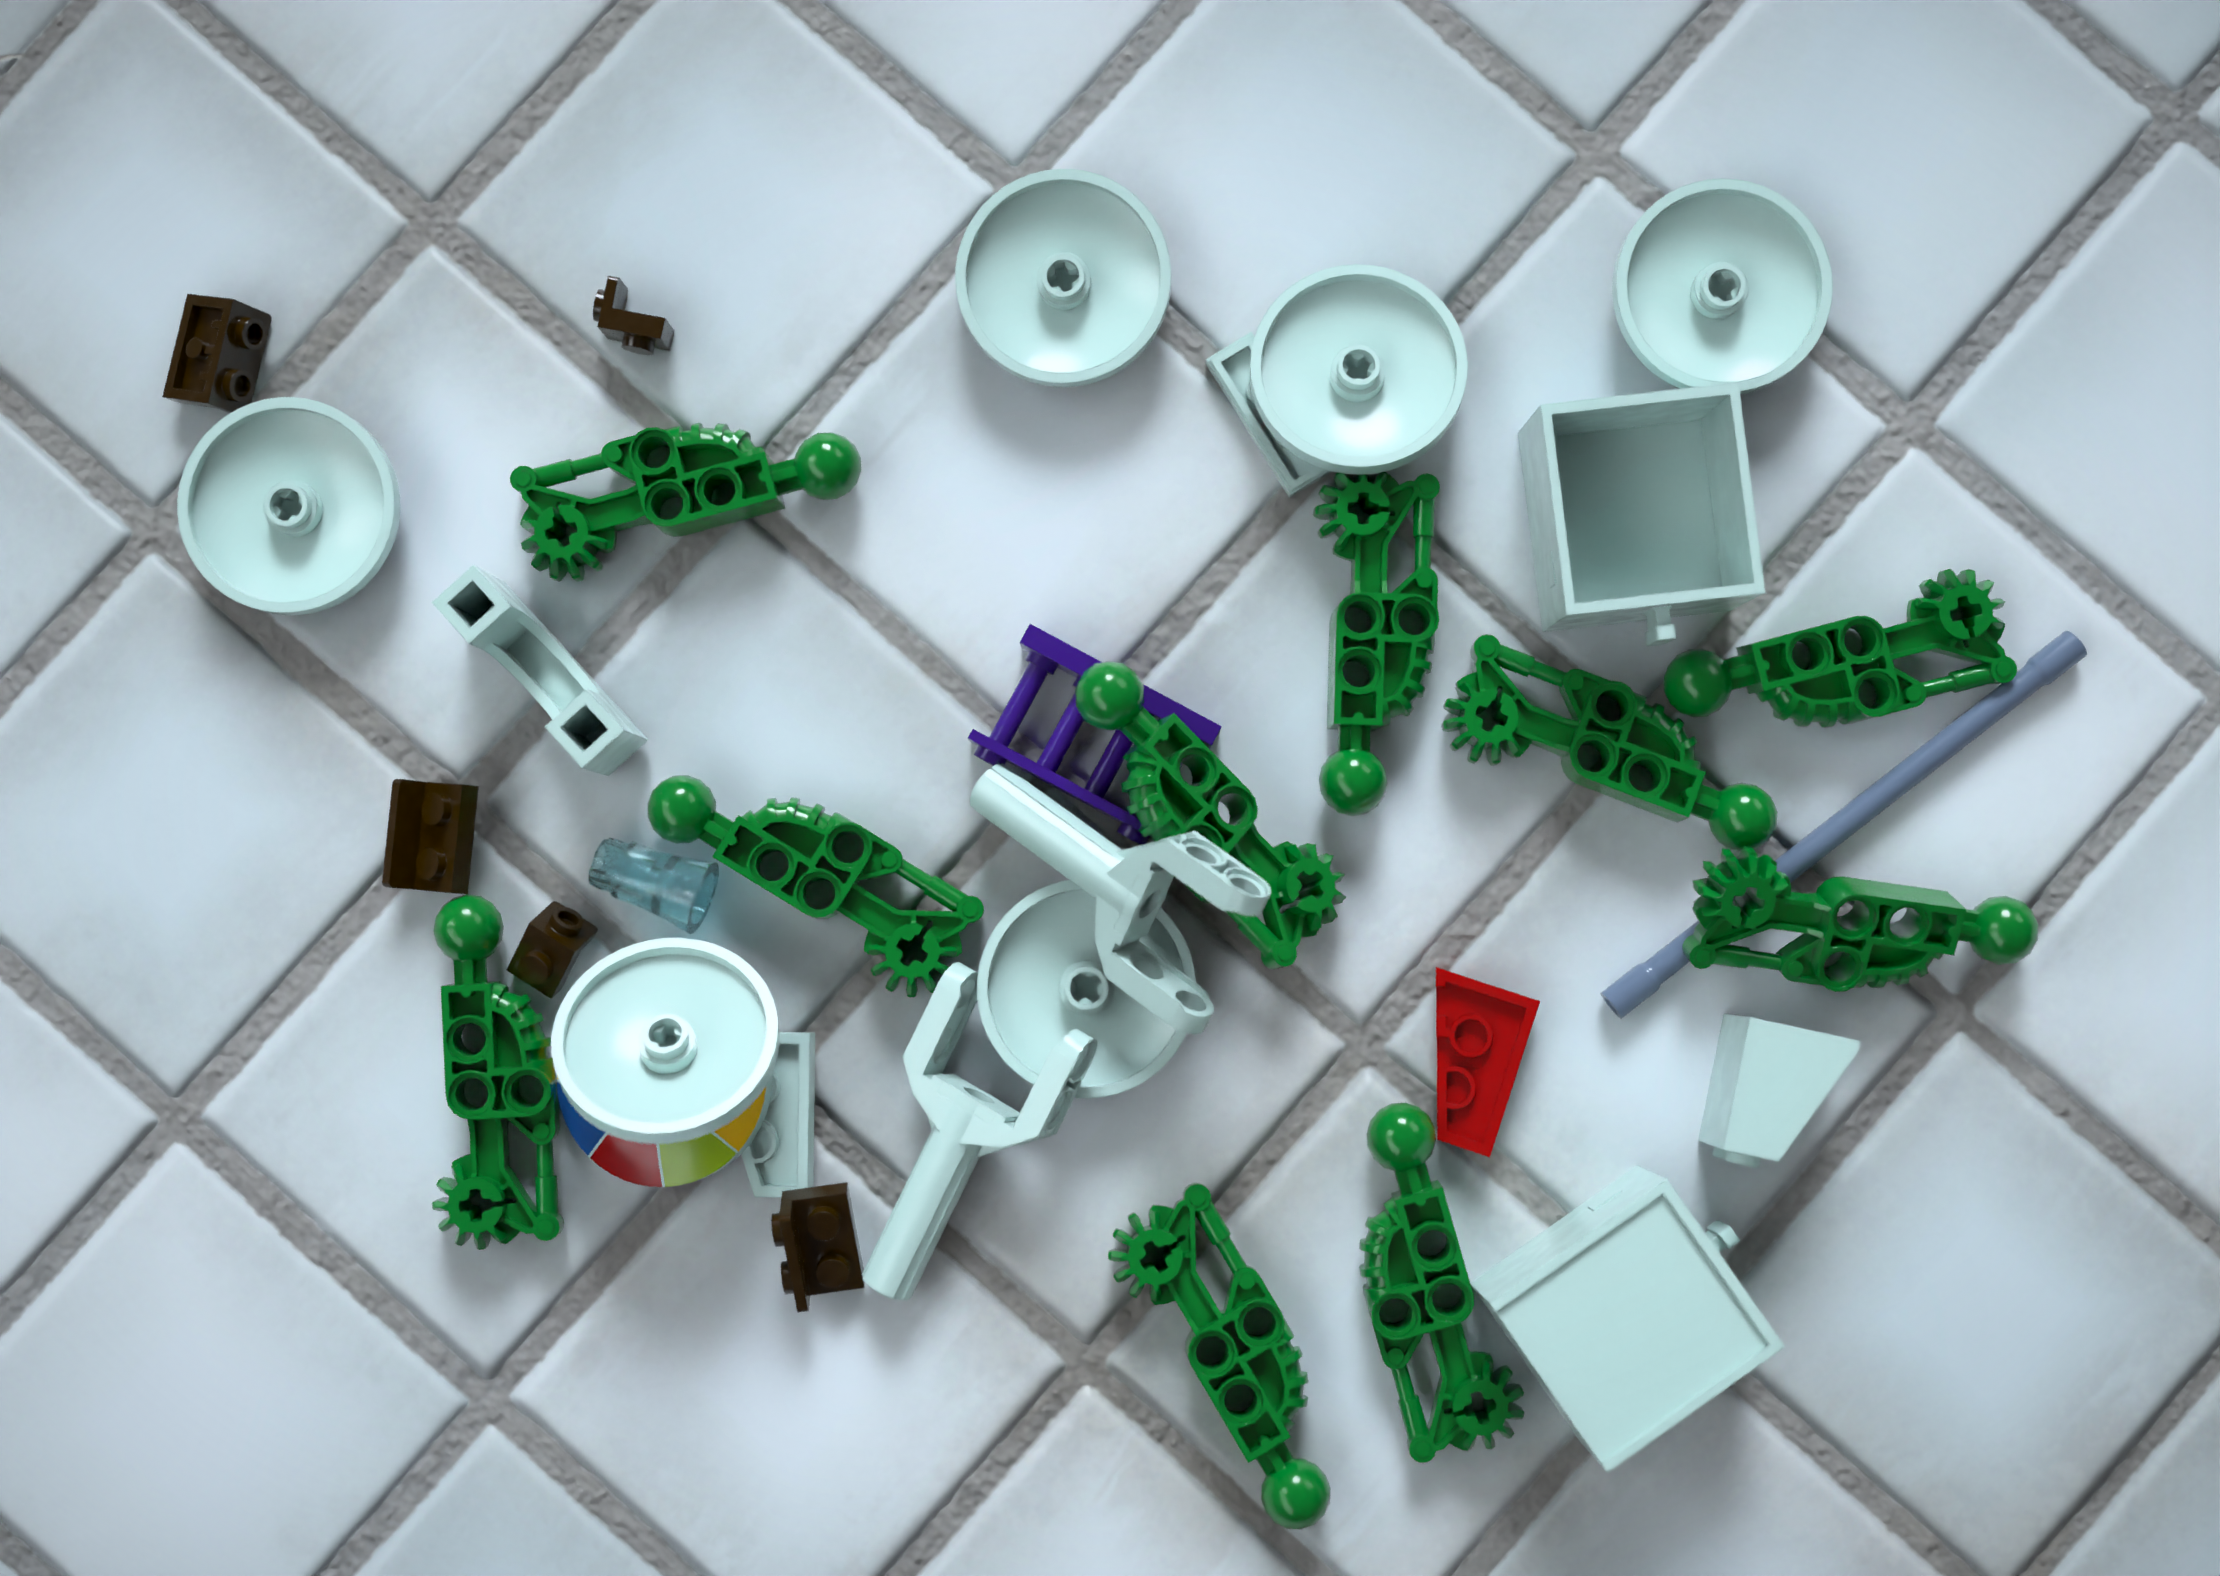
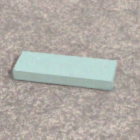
(1232, 374)

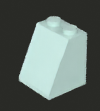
(1768, 1086)

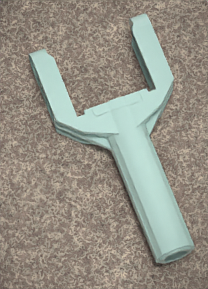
(1126, 888)
(963, 1128)

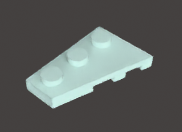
(784, 1146)

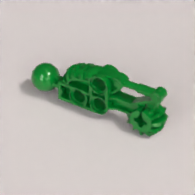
(697, 464)
(1396, 661)
(1828, 688)
(1640, 736)
(1167, 806)
(685, 811)
(1870, 945)
(515, 1046)
(1402, 1141)
(1293, 1489)

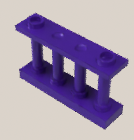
(1044, 657)

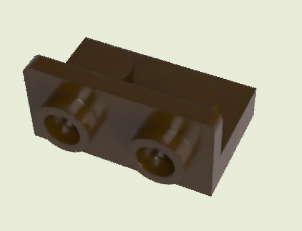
(217, 353)
(430, 836)
(818, 1242)

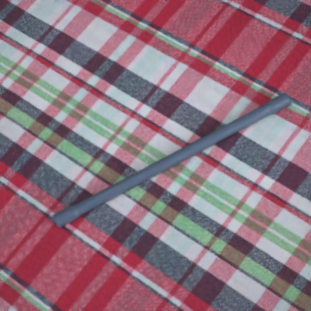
(2038, 672)

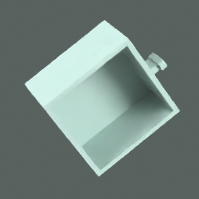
(1641, 508)
(1628, 1314)

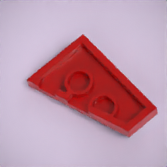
(1478, 1057)

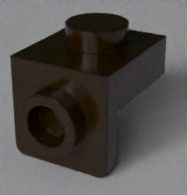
(635, 330)
(551, 948)

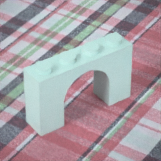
(581, 712)

